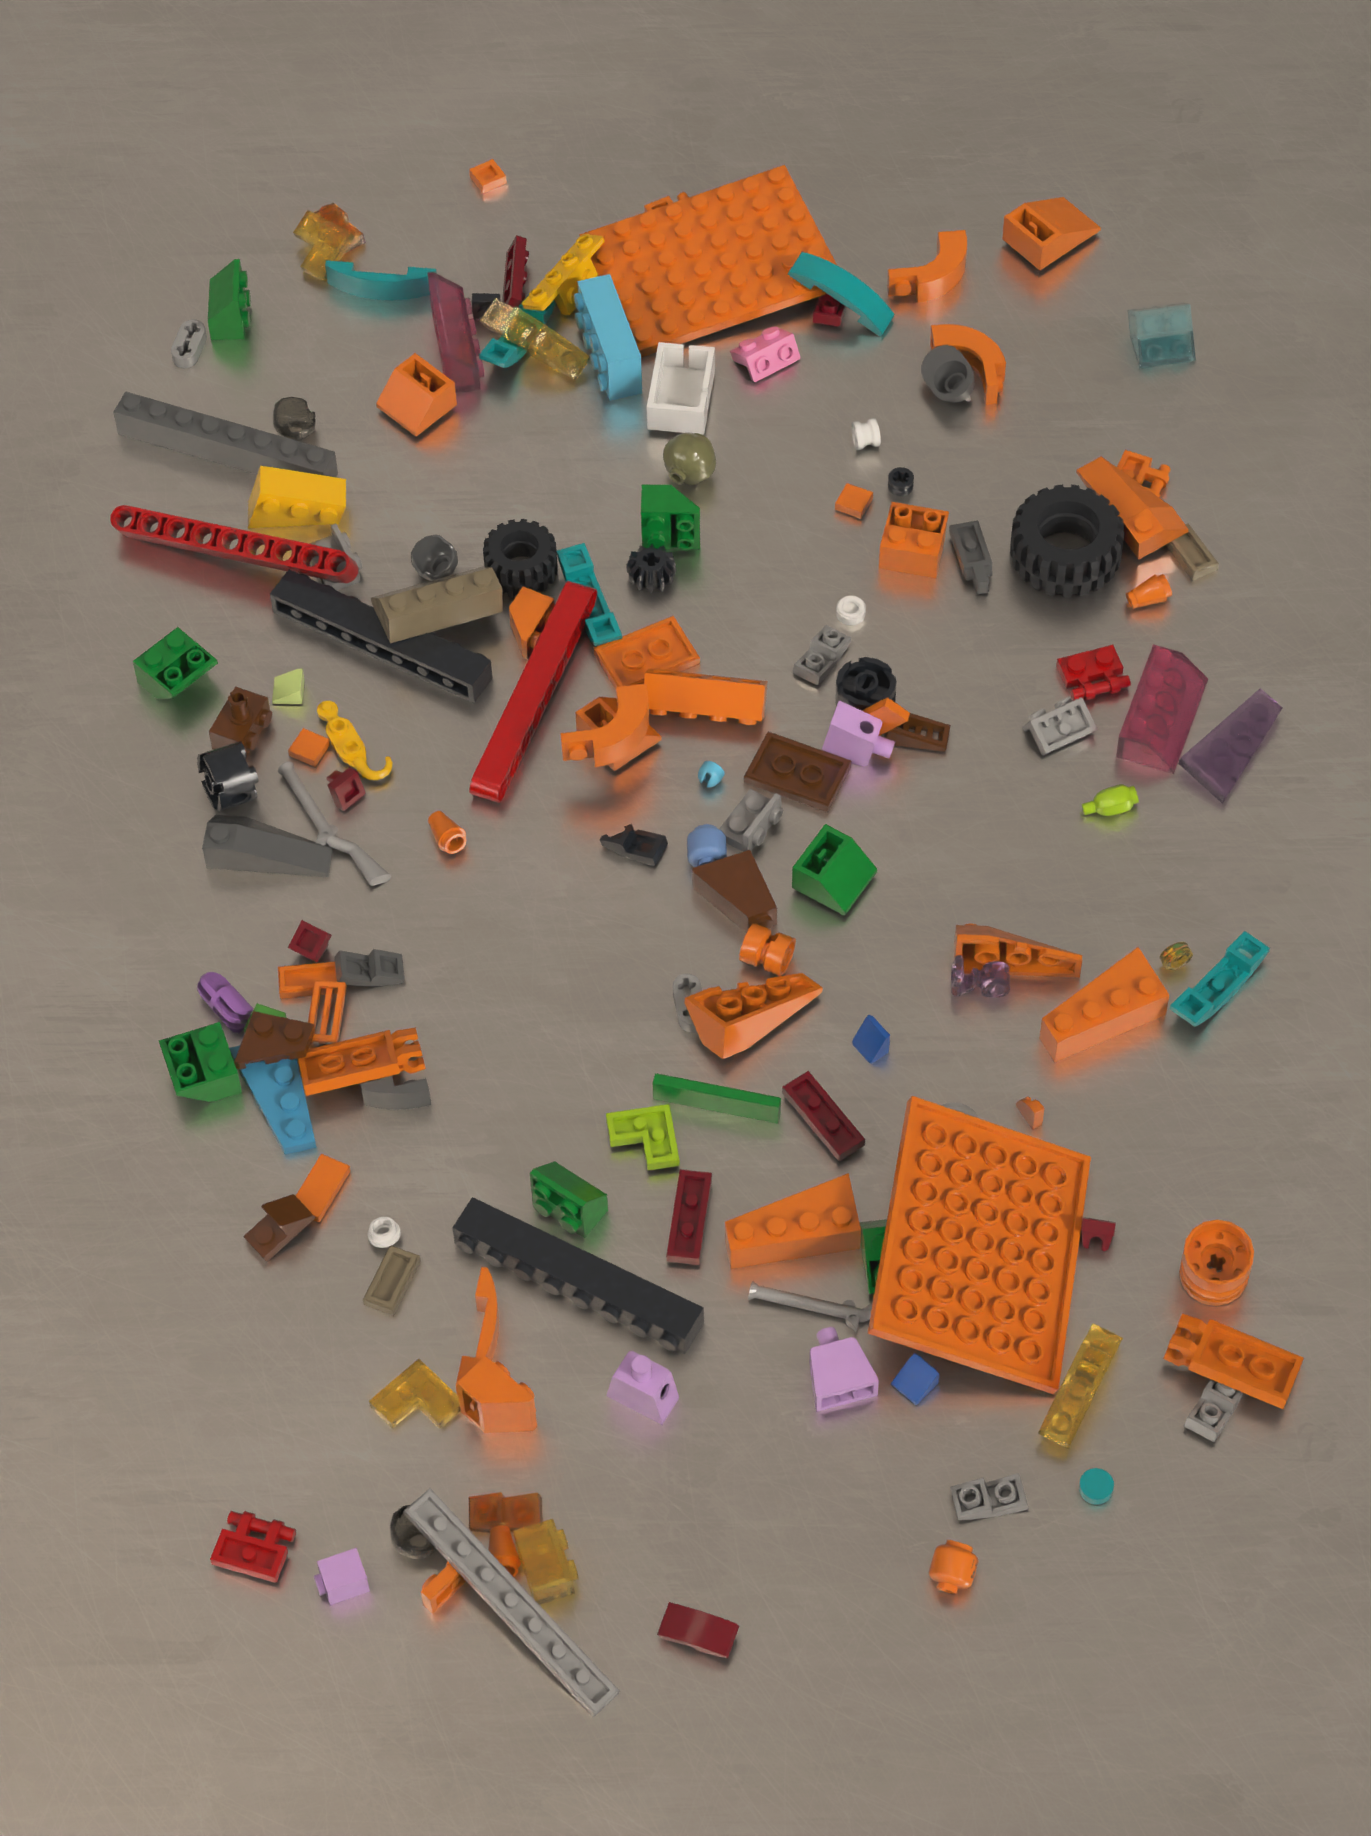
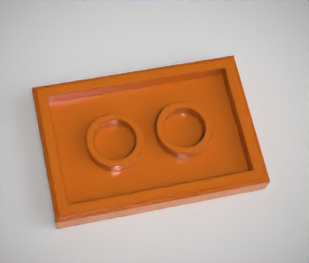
(652, 647)

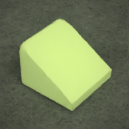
(289, 688)

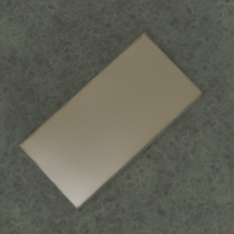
(1193, 555)
(391, 1280)

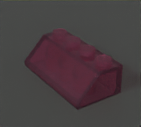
(455, 333)
(1162, 711)

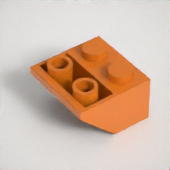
(417, 395)
(913, 540)
(601, 712)
(495, 1399)

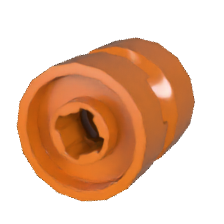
(767, 949)

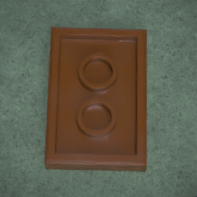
(797, 771)

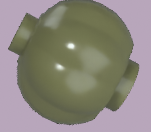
(689, 458)

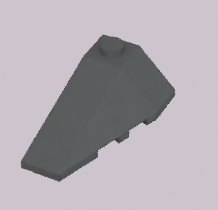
(254, 846)

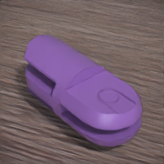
(224, 1001)

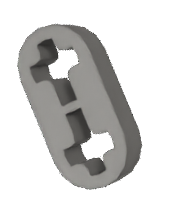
(193, 344)
(679, 998)

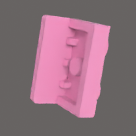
(767, 352)

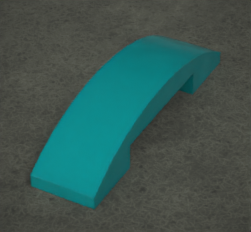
(378, 285)
(845, 288)
(506, 353)
(579, 568)
(1221, 981)

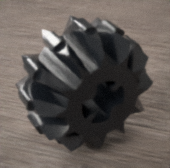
(651, 568)

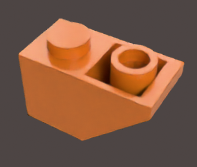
(528, 618)

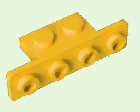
(561, 282)

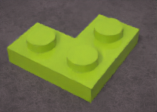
(648, 1126)

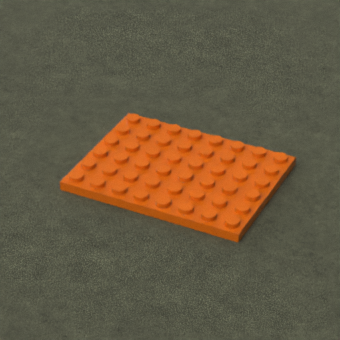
(710, 259)
(980, 1245)

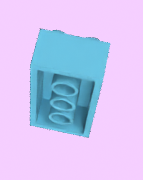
(608, 337)

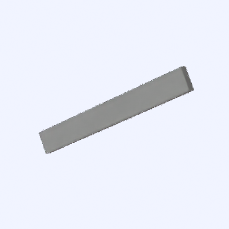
(511, 1602)

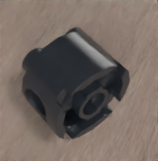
(865, 683)
(227, 776)

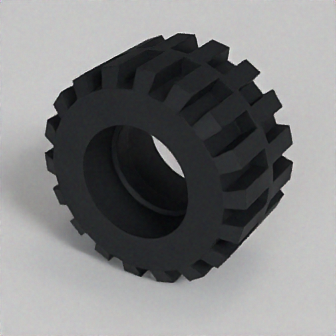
(520, 540)

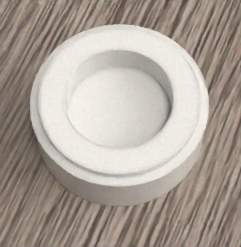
(851, 610)

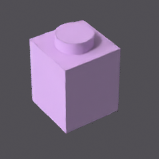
(341, 1577)

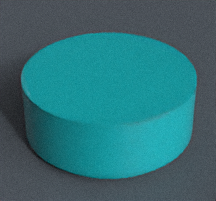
(1096, 1486)

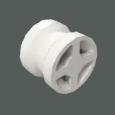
(865, 434)

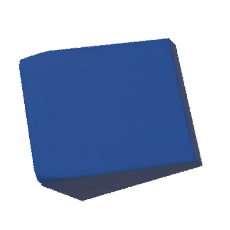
(871, 1040)
(916, 1379)

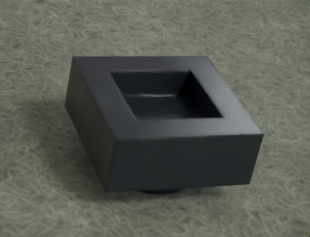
(481, 303)

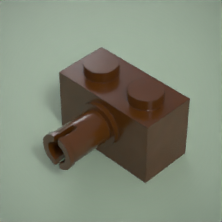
(241, 720)

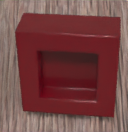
(345, 787)
(310, 941)
(1097, 1228)

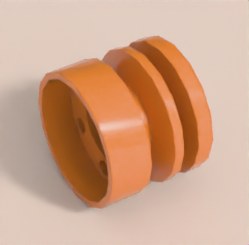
(1224, 1248)

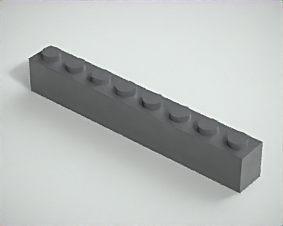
(217, 438)

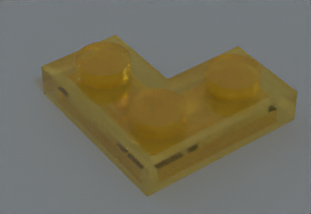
(328, 243)
(412, 1389)

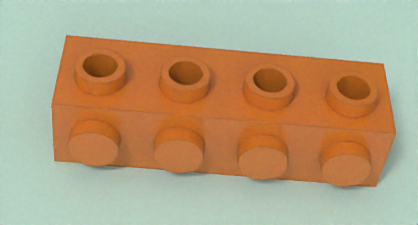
(706, 695)

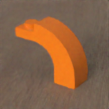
(935, 277)
(980, 353)
(618, 736)

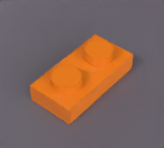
(440, 1587)

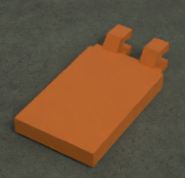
(360, 1060)
(1234, 1359)

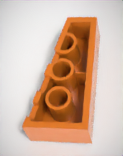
(1106, 1007)
(796, 1227)

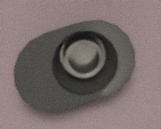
(948, 374)

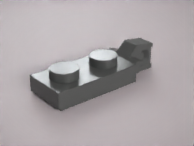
(972, 554)

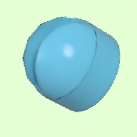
(710, 773)

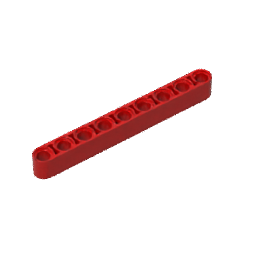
(245, 549)
(533, 692)

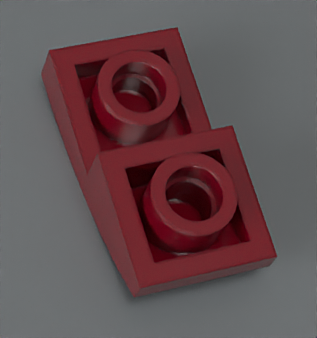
(828, 311)
(698, 1629)

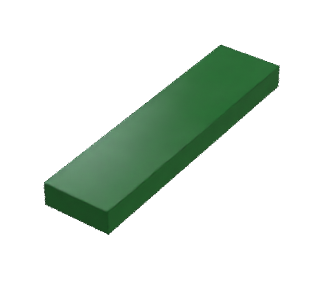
(716, 1098)

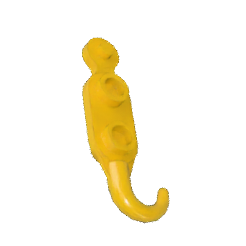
(348, 742)

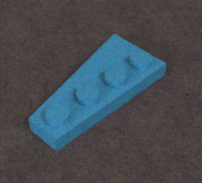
(282, 1100)

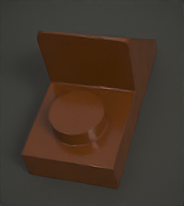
(282, 1223)

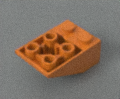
(1046, 230)

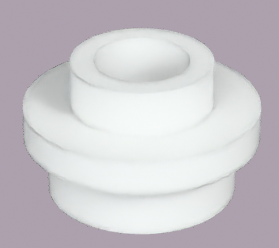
(383, 1232)

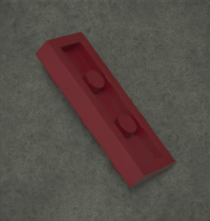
(514, 272)
(823, 1116)
(689, 1217)

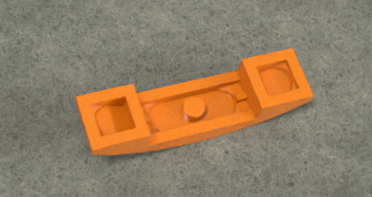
(485, 1302)

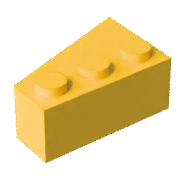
(295, 499)

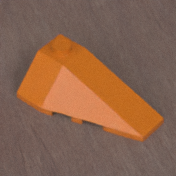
(1146, 517)
(1024, 956)
(742, 1016)

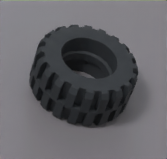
(1070, 512)

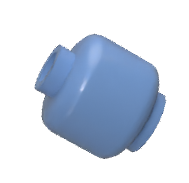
(705, 845)

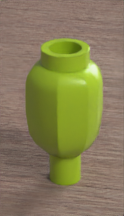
(1112, 801)

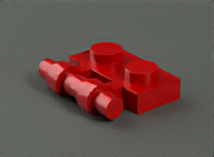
(1091, 667)
(249, 1554)

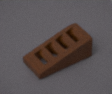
(914, 739)

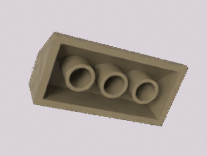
(439, 603)

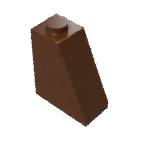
(736, 890)

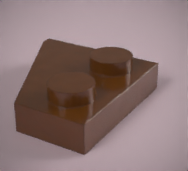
(273, 1039)

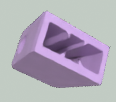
(855, 735)
(840, 1371)
(640, 1384)

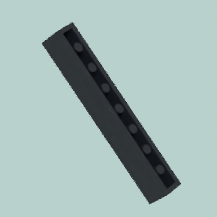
(358, 626)
(578, 1276)

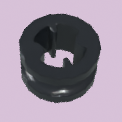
(898, 488)

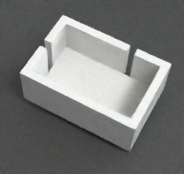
(679, 394)

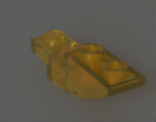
(536, 338)
(1080, 1385)

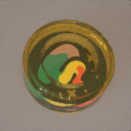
(1176, 956)

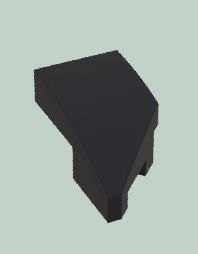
(636, 845)

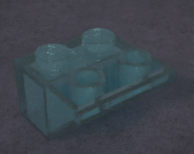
(1162, 334)

